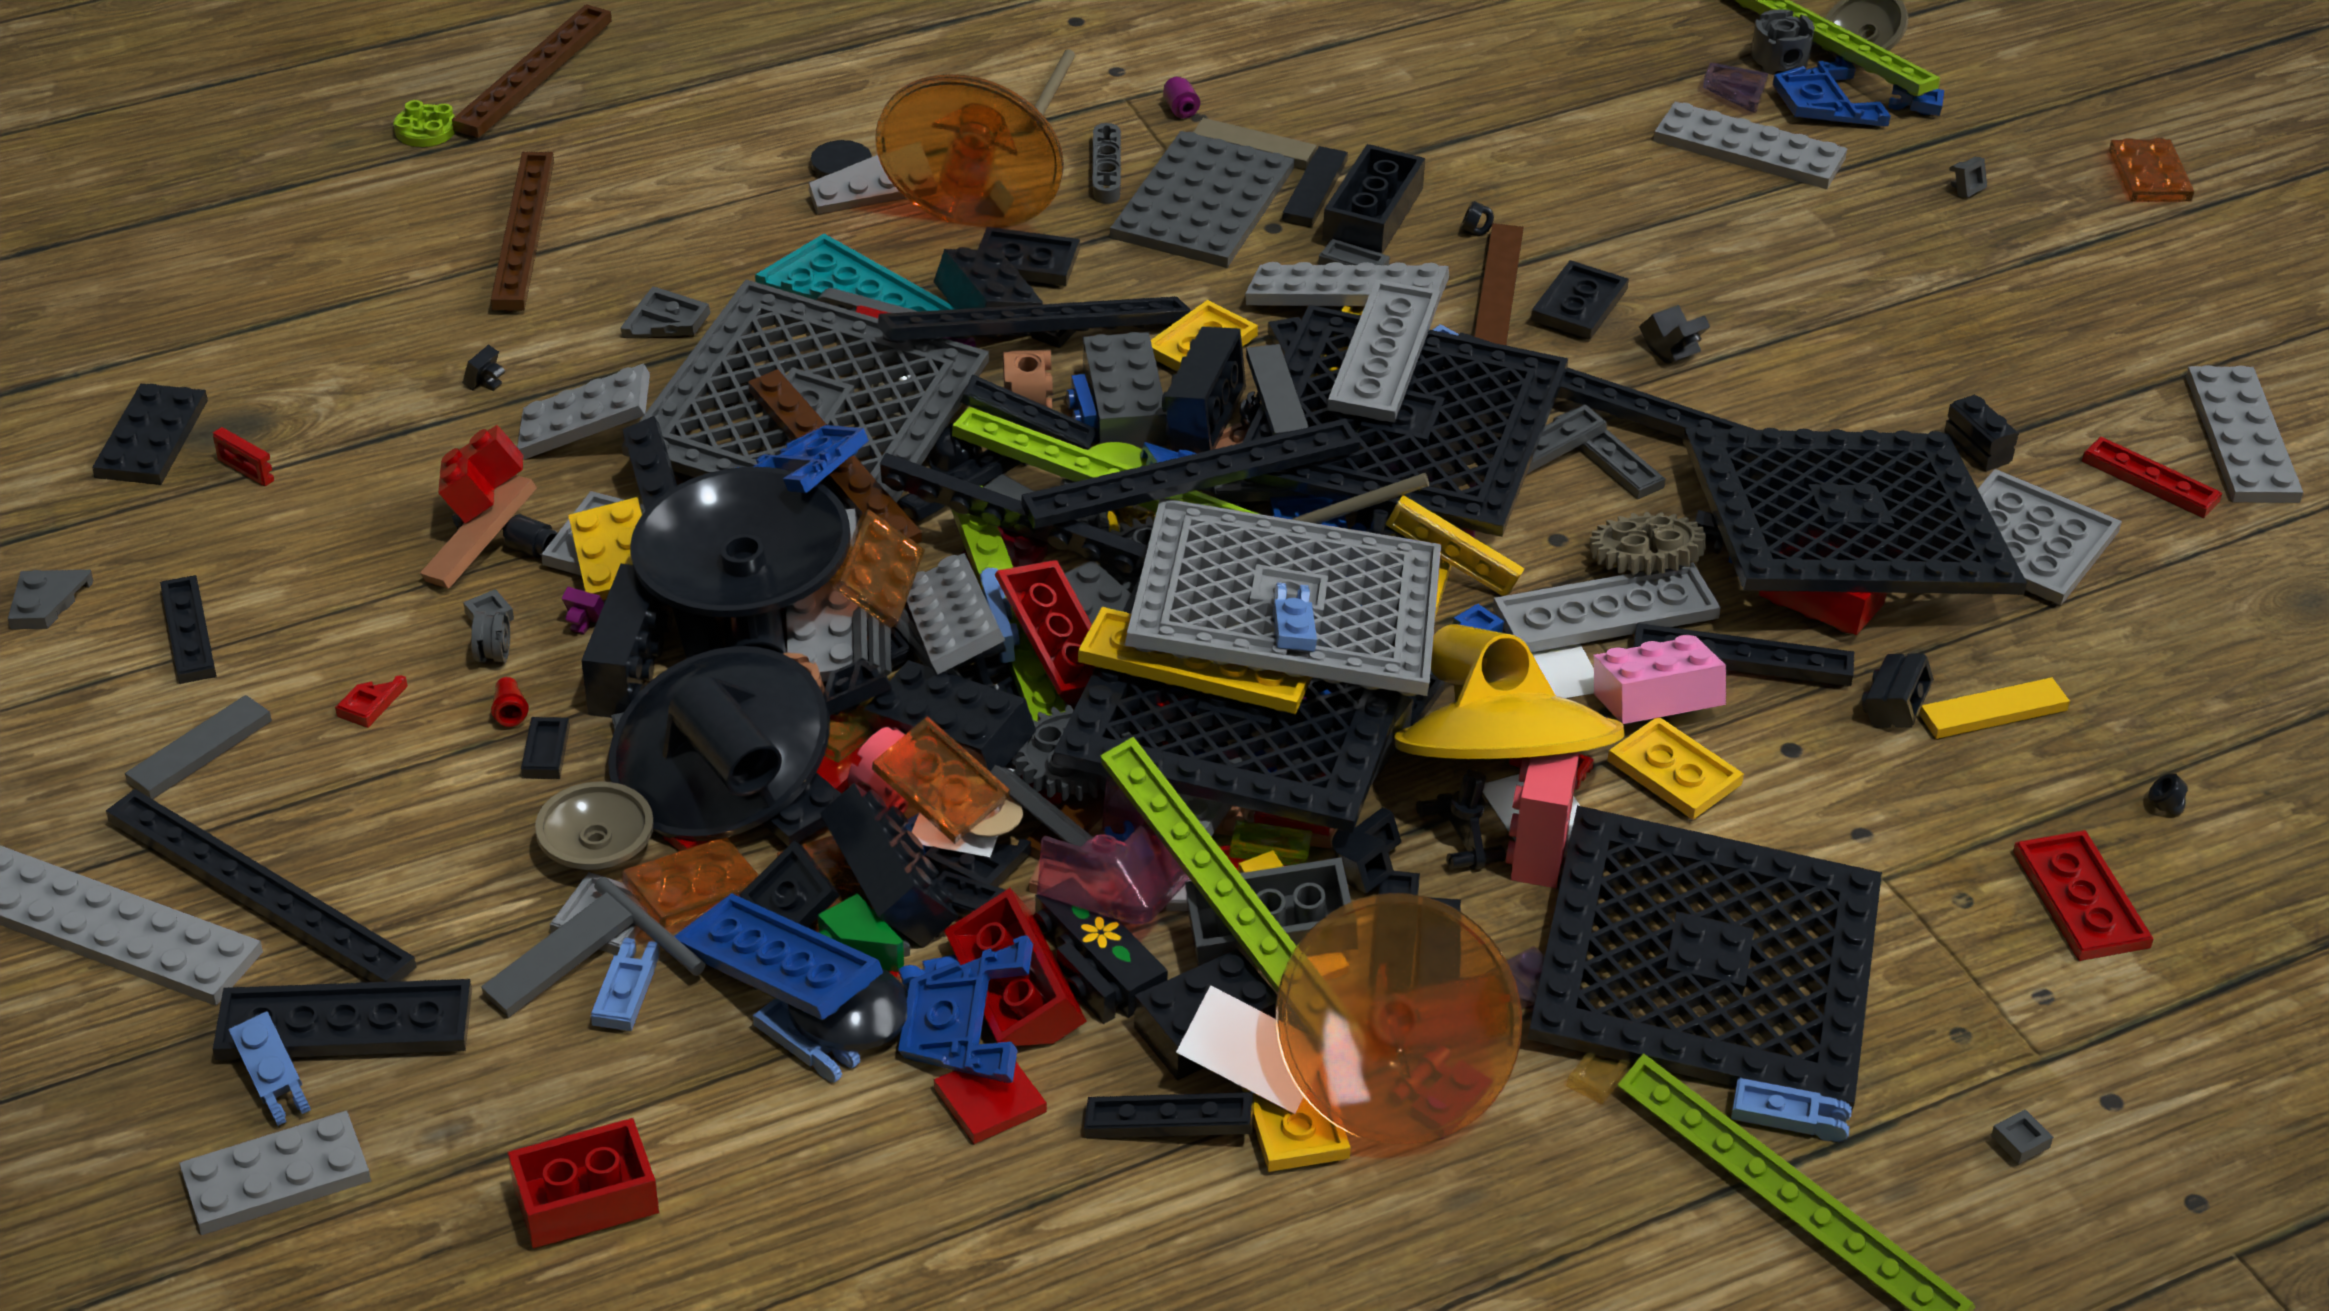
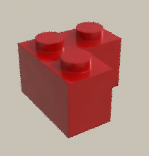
(476, 470)

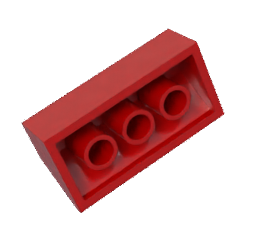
(1051, 622)
(1018, 1008)

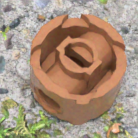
(1026, 375)

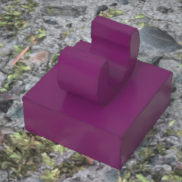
(582, 608)

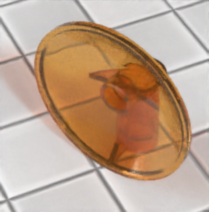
(969, 151)
(1398, 1019)

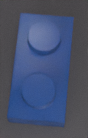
(1081, 401)

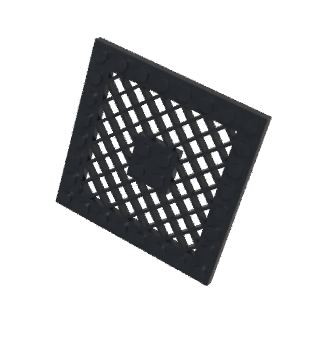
(1886, 502)
(1481, 507)
(1328, 801)
(1708, 956)

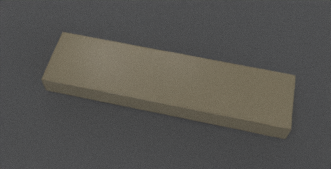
(1299, 150)

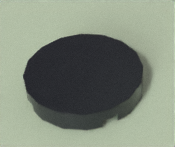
(836, 156)

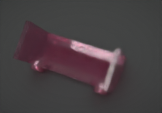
(1112, 876)

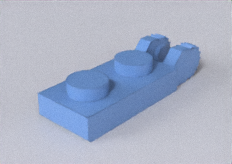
(1002, 612)
(1294, 619)
(625, 986)
(776, 1023)
(268, 1064)
(1791, 1109)

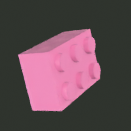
(1659, 679)

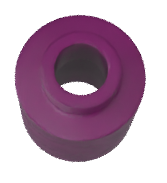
(1181, 97)

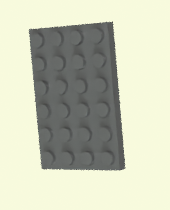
(1202, 199)

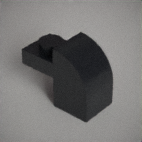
(1671, 335)
(1367, 849)

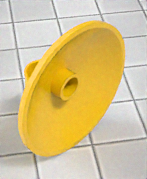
(1500, 704)

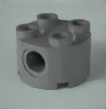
(1782, 41)

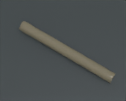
(1055, 81)
(1366, 500)

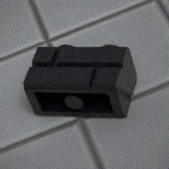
(1981, 432)
(1898, 690)

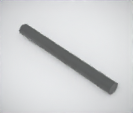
(653, 928)

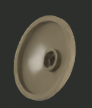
(1874, 20)
(594, 825)

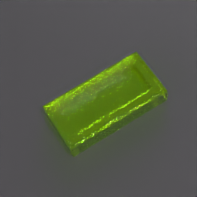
(1255, 839)

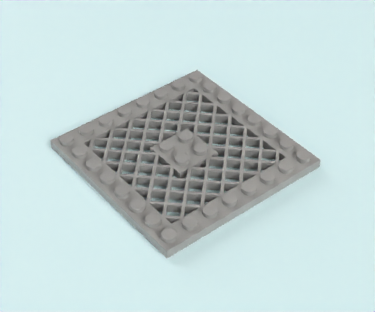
(1255, 551)

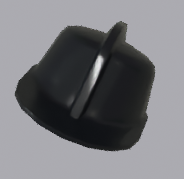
(951, 451)

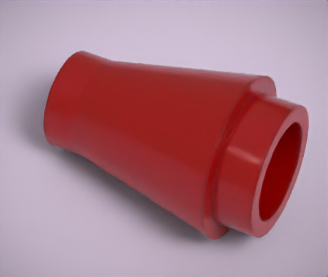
(508, 704)

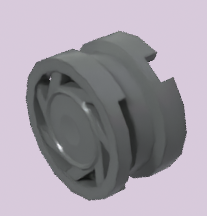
(490, 636)

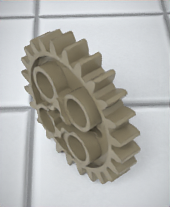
(1647, 543)

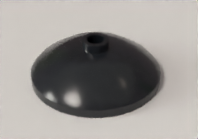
(862, 1021)

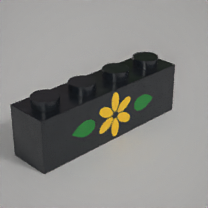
(1104, 945)

